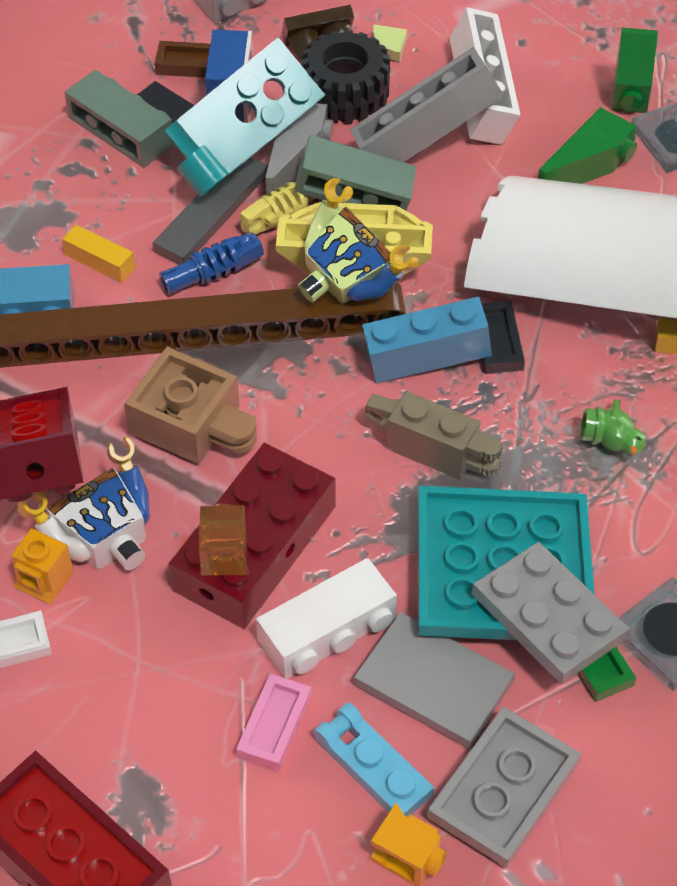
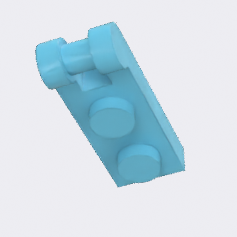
(373, 762)

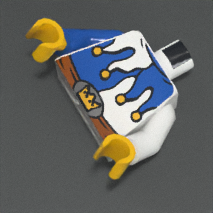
(100, 518)

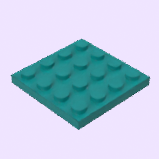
(477, 531)

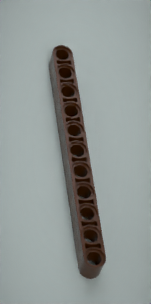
(185, 325)

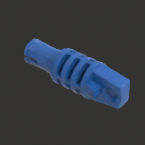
(213, 262)

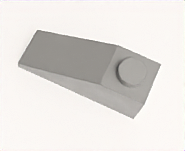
(291, 143)

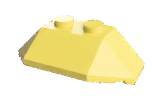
(387, 222)

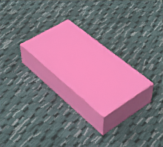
(274, 722)

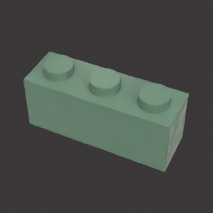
(119, 118)
(370, 175)

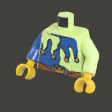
(348, 255)

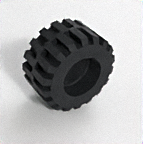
(350, 73)

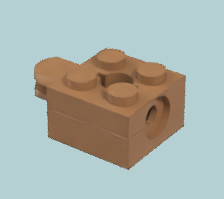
(205, 407)

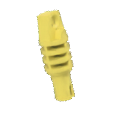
(267, 209)

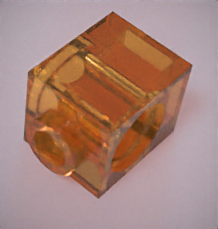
(223, 540)

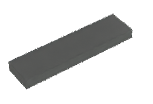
(207, 214)

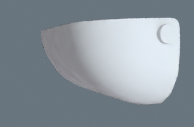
(579, 245)

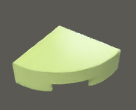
(392, 38)

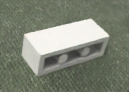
(326, 619)

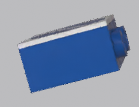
(227, 54)

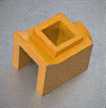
(41, 566)
(408, 847)

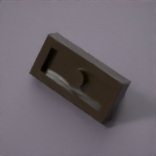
(304, 28)

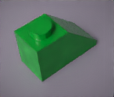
(634, 70)

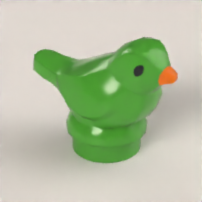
(612, 429)

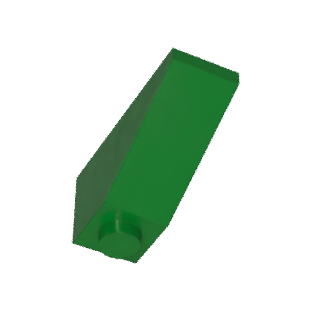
(592, 150)

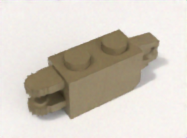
(435, 435)

